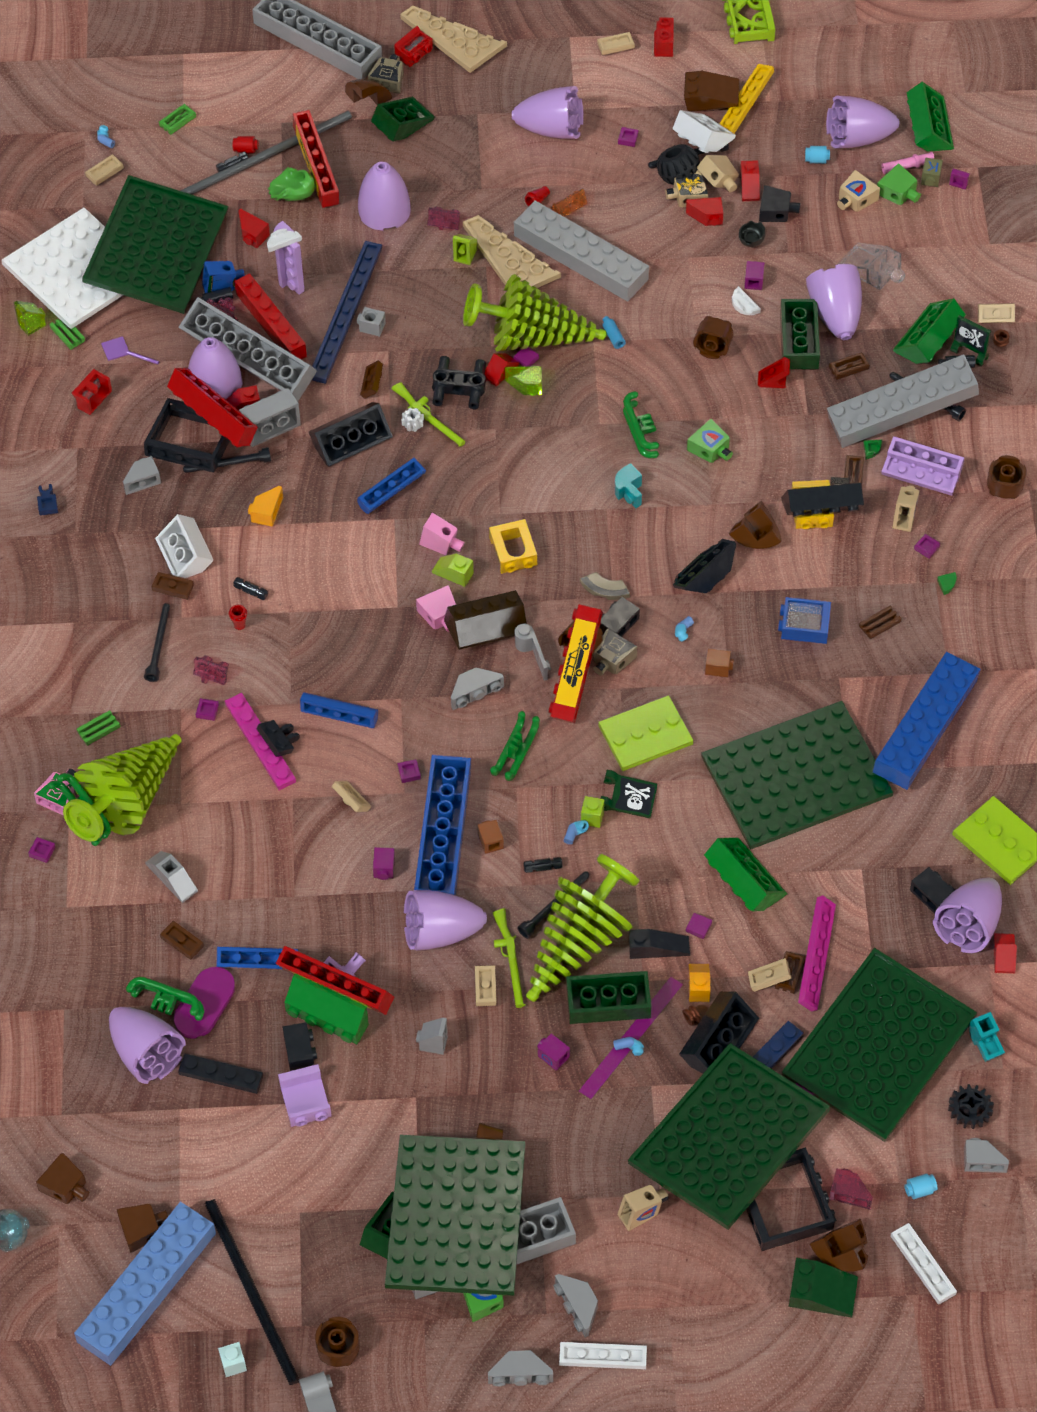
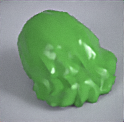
(292, 185)

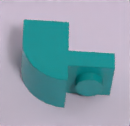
(626, 485)
(983, 1034)

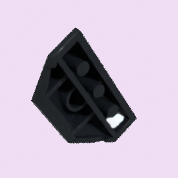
(707, 568)

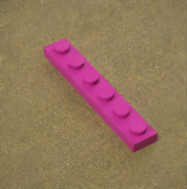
(248, 722)
(817, 953)

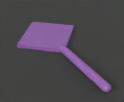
(117, 348)

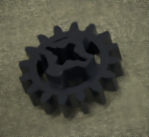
(975, 1099)

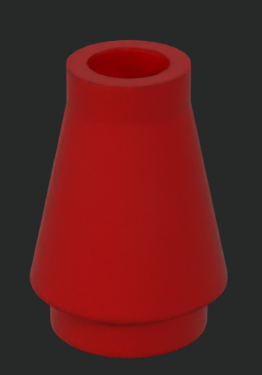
(537, 195)
(238, 616)

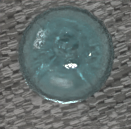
(12, 1229)

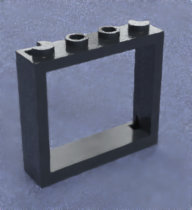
(176, 453)
(821, 1198)

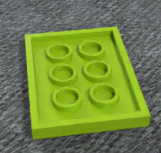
(645, 733)
(999, 839)

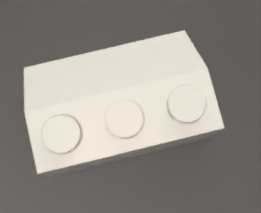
(702, 131)
(184, 547)

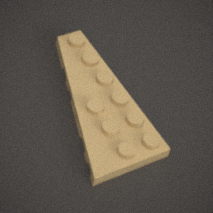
(454, 39)
(508, 256)

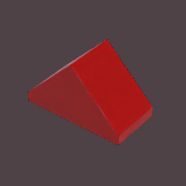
(496, 368)

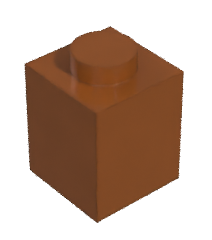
(718, 663)
(490, 836)

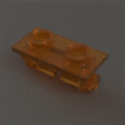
(570, 203)

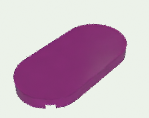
(214, 990)

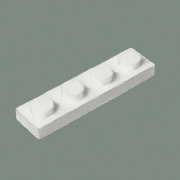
(923, 1263)
(603, 1355)

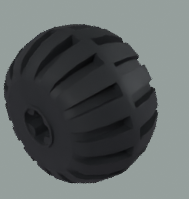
(677, 162)

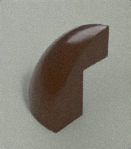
(362, 88)
(756, 529)
(843, 1247)

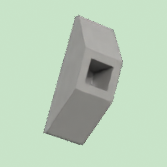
(474, 686)
(172, 875)
(579, 1301)
(520, 1369)

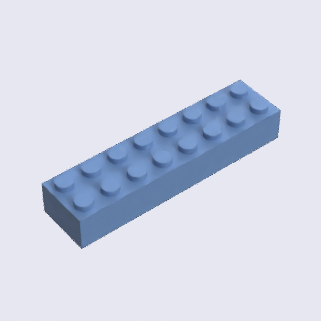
(145, 1283)

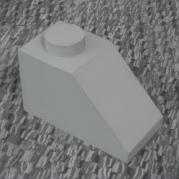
(141, 476)
(433, 1036)
(983, 1157)

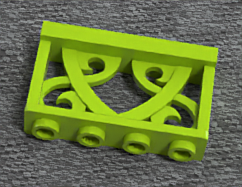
(764, 29)

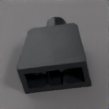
(776, 205)

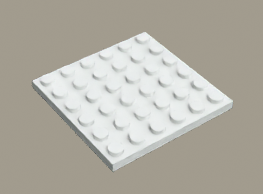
(55, 267)

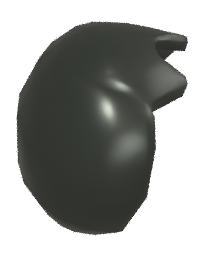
(752, 234)

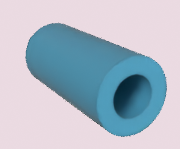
(613, 333)

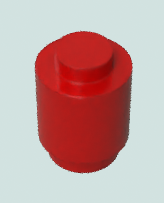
(245, 144)

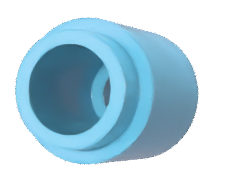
(817, 154)
(921, 1186)

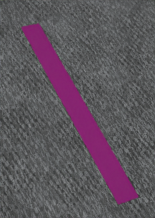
(635, 1031)

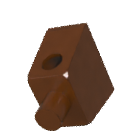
(63, 1181)
(139, 1224)

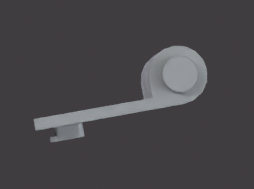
(526, 641)
(317, 1392)

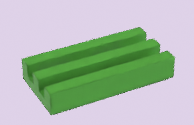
(179, 120)
(59, 323)
(96, 725)

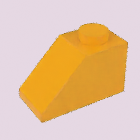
(266, 506)
(699, 983)

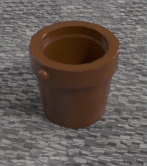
(489, 1132)

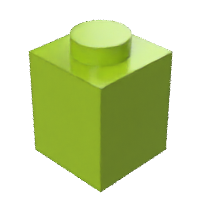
(592, 811)

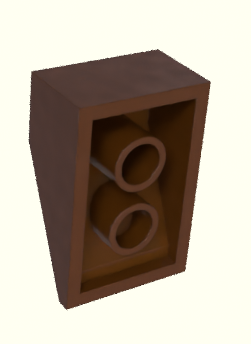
(710, 91)

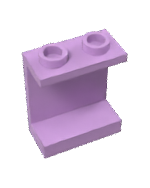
(304, 1095)

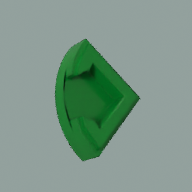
(872, 448)
(947, 582)

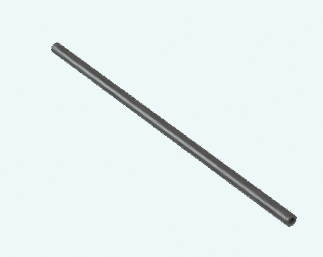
(262, 155)

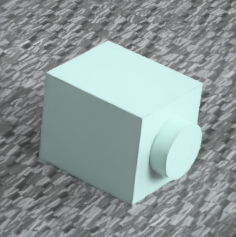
(232, 1359)

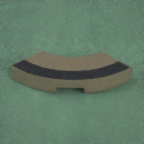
(605, 588)

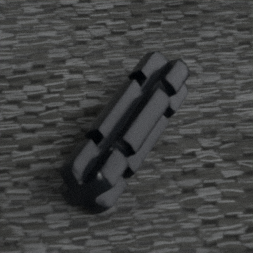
(231, 161)
(250, 588)
(542, 864)

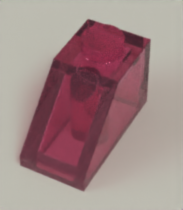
(850, 1189)

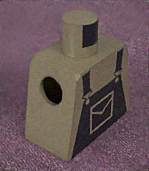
(388, 73)
(613, 653)

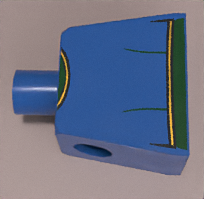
(220, 275)

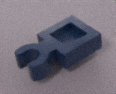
(47, 501)

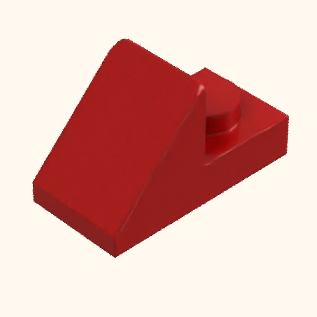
(775, 374)
(1004, 953)

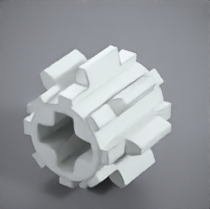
(412, 419)

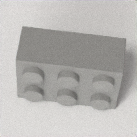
(273, 415)

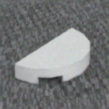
(282, 238)
(744, 303)

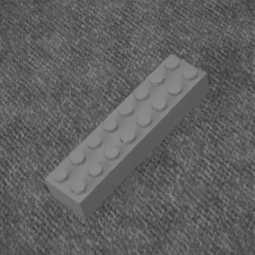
(318, 36)
(581, 250)
(249, 348)
(903, 401)
(541, 1231)

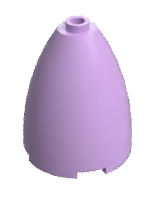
(551, 113)
(859, 122)
(383, 198)
(837, 298)
(216, 366)
(970, 915)
(439, 919)
(145, 1043)

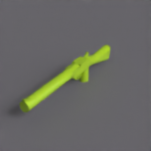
(401, 390)
(508, 941)

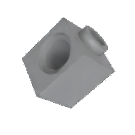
(371, 321)

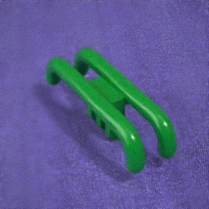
(639, 426)
(515, 747)
(83, 796)
(165, 996)

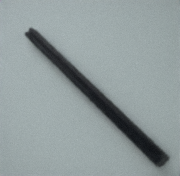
(252, 1292)

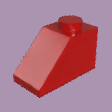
(750, 180)
(706, 210)
(253, 229)
(244, 397)

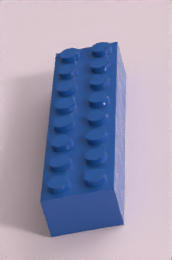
(926, 720)
(443, 824)

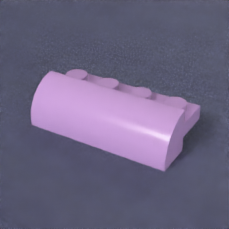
(289, 264)
(923, 466)

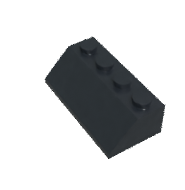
(351, 433)
(823, 499)
(724, 1023)

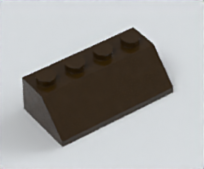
(485, 619)

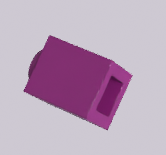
(754, 275)
(383, 863)
(553, 1051)

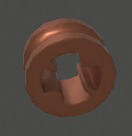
(1003, 333)
(691, 1015)

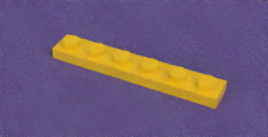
(747, 97)

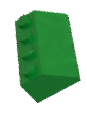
(929, 118)
(929, 331)
(744, 873)
(326, 1009)

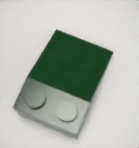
(401, 118)
(377, 1231)
(822, 1288)

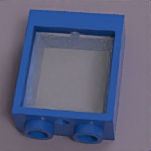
(803, 620)

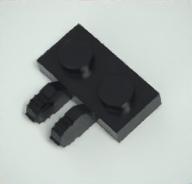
(276, 739)

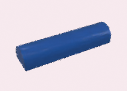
(390, 485)
(338, 710)
(248, 957)

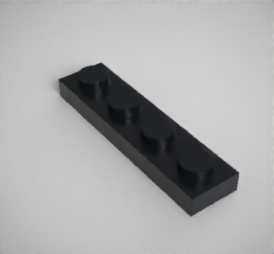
(220, 1073)

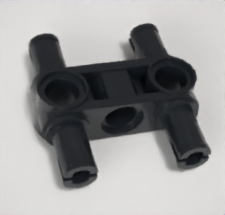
(459, 382)

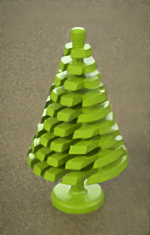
(527, 318)
(120, 788)
(584, 914)

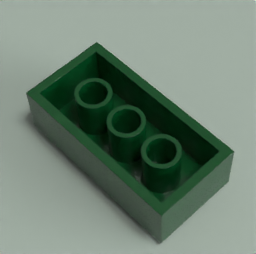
(800, 333)
(608, 997)

